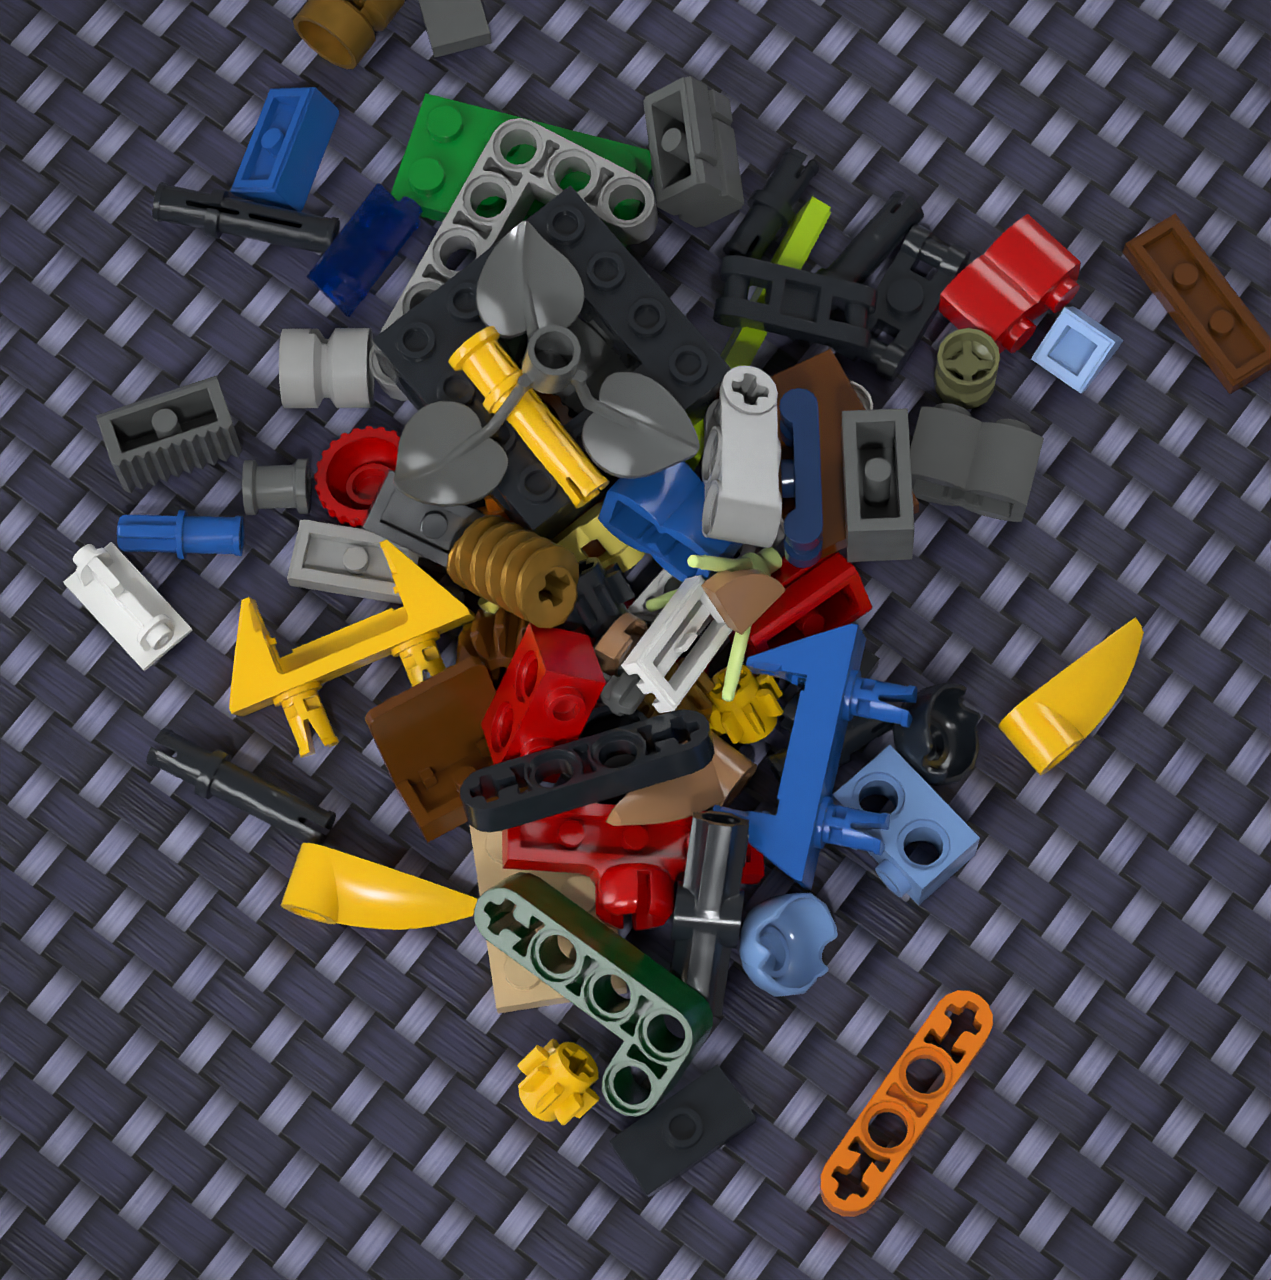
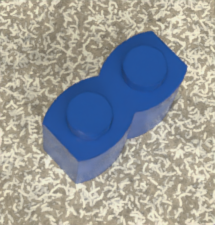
(664, 519)

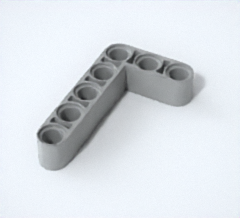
(519, 186)

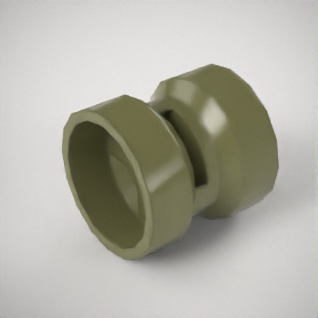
(968, 354)

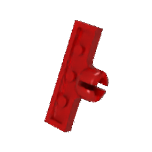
(627, 863)

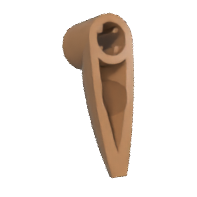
(680, 797)

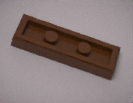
(1201, 302)

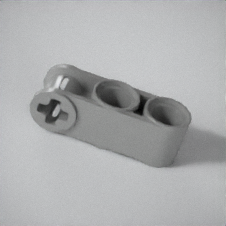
(742, 460)

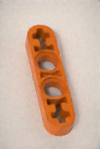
(911, 1106)

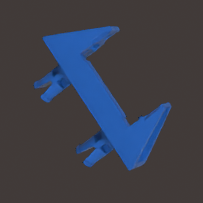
(831, 697)

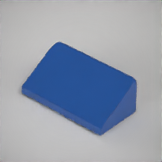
(286, 148)

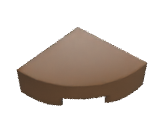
(742, 596)
(619, 642)

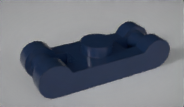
(802, 477)

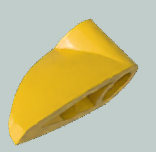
(1073, 702)
(361, 893)

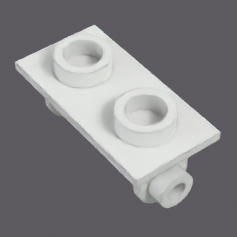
(126, 604)

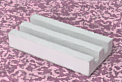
(652, 673)

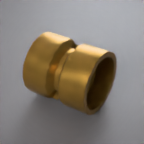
(344, 28)

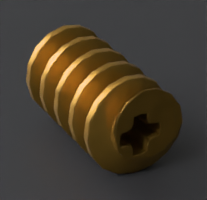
(516, 570)

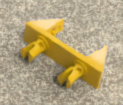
(293, 680)

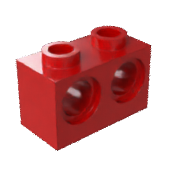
(543, 695)

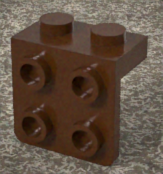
(435, 741)

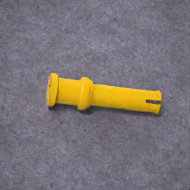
(495, 378)

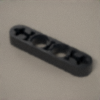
(585, 763)

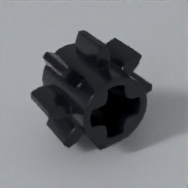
(599, 597)

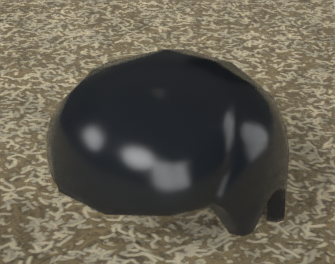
(942, 735)

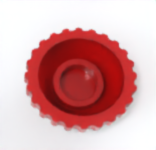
(354, 471)

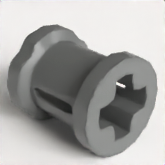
(276, 486)

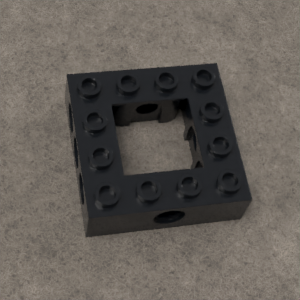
(616, 296)

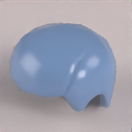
(785, 943)

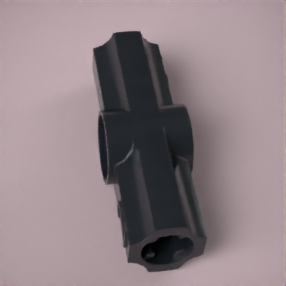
(710, 904)

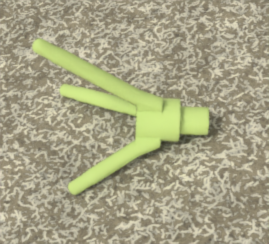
(767, 561)

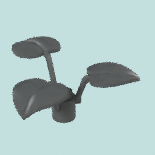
(536, 290)

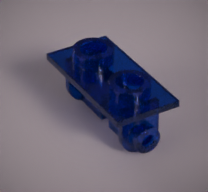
(365, 248)

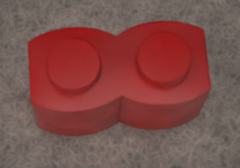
(1012, 285)

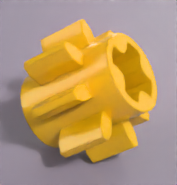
(752, 711)
(558, 1081)

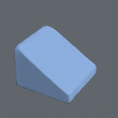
(1076, 348)

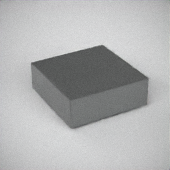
(454, 25)

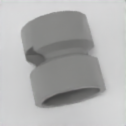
(326, 368)

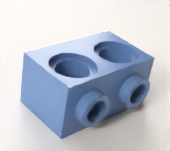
(917, 817)

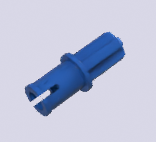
(181, 534)

